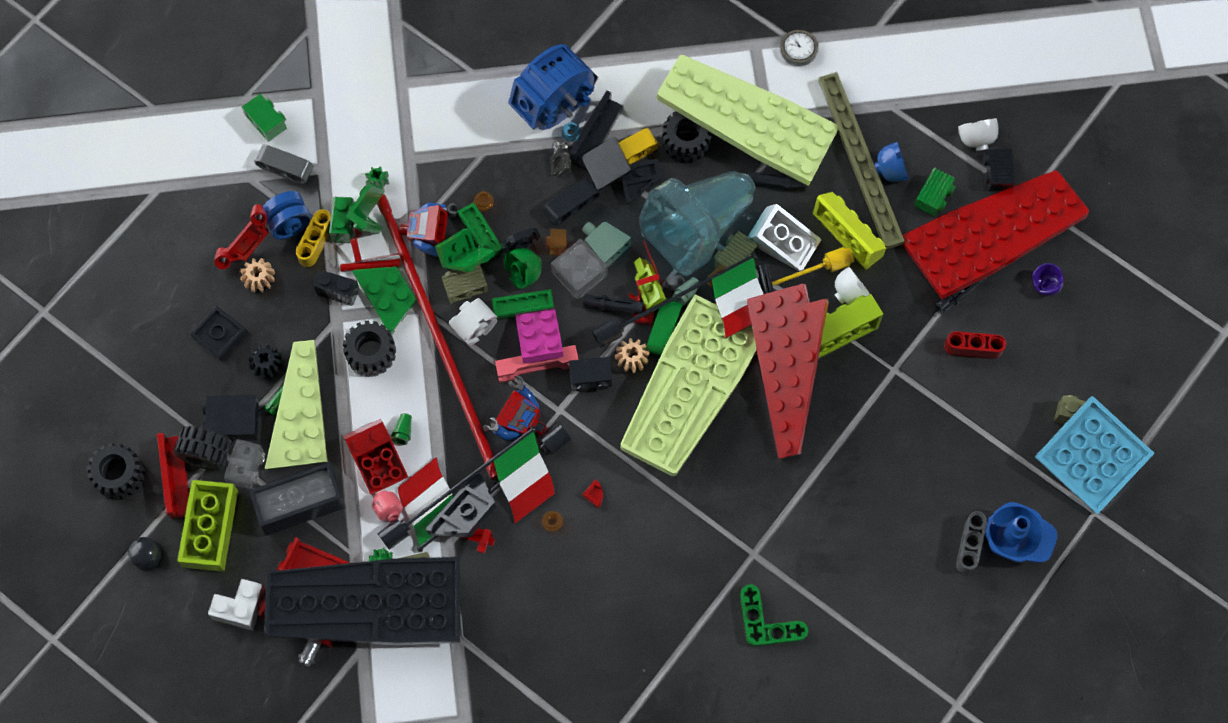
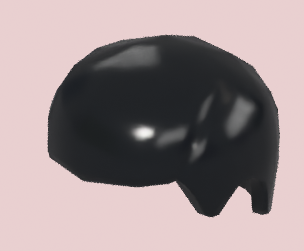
(145, 553)

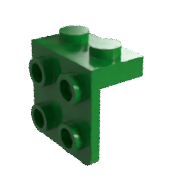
(359, 210)
(460, 252)

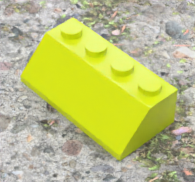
(848, 229)

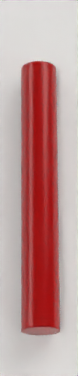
(370, 264)

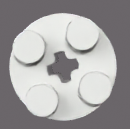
(473, 321)

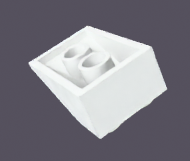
(784, 237)

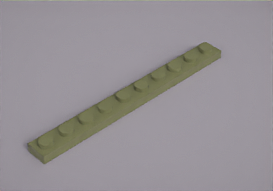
(861, 160)

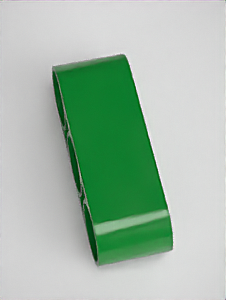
(663, 327)

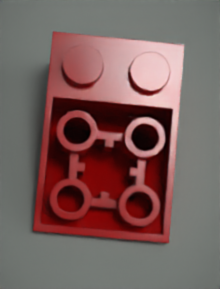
(375, 456)

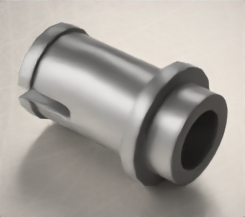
(309, 652)

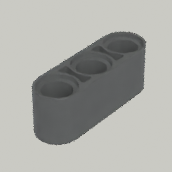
(284, 164)
(975, 534)

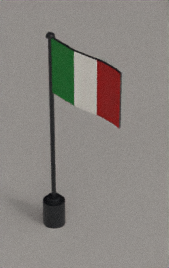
(731, 292)
(520, 474)
(429, 485)

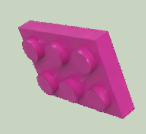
(539, 336)

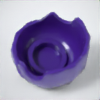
(1048, 279)

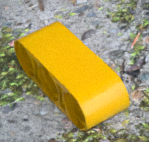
(639, 145)
(314, 247)

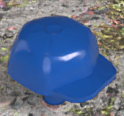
(1020, 534)

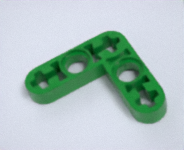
(765, 630)

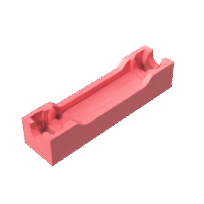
(514, 366)

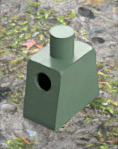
(606, 241)

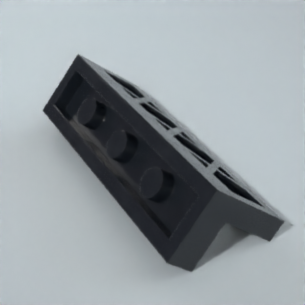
(596, 129)

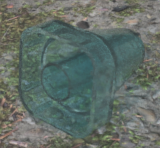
(692, 218)

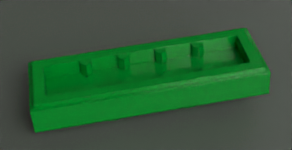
(479, 229)
(522, 303)

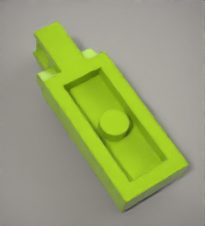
(650, 292)

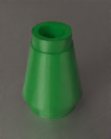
(402, 431)

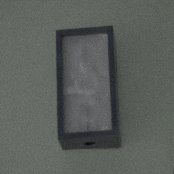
(297, 499)

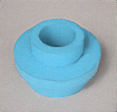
(571, 127)

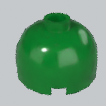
(523, 266)

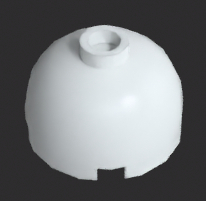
(979, 133)
(849, 287)

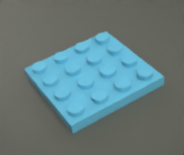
(1094, 455)

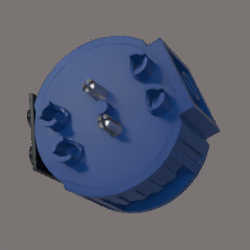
(552, 88)

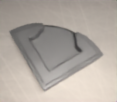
(674, 282)

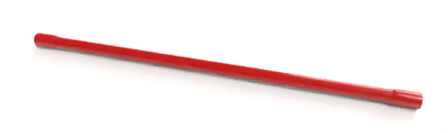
(386, 211)

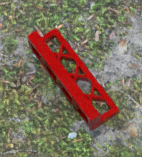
(173, 477)

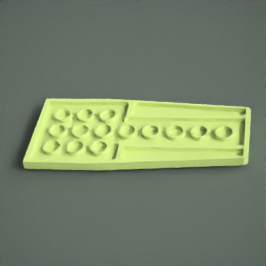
(749, 118)
(687, 387)

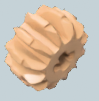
(265, 275)
(627, 350)

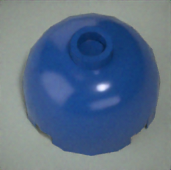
(891, 164)

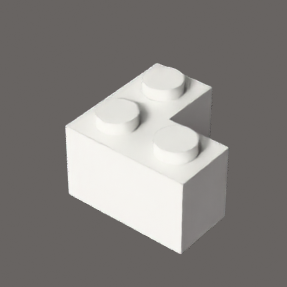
(241, 610)

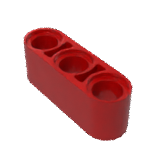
(983, 340)

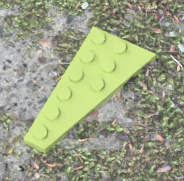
(299, 422)

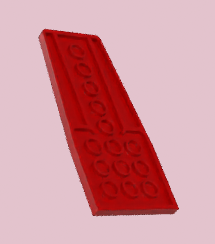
(993, 232)

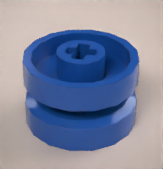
(287, 215)

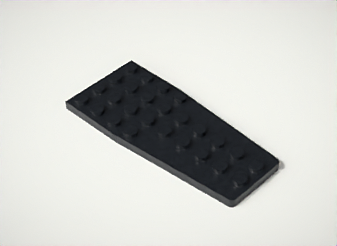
(367, 602)

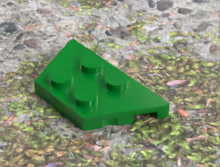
(386, 293)

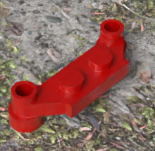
(246, 241)

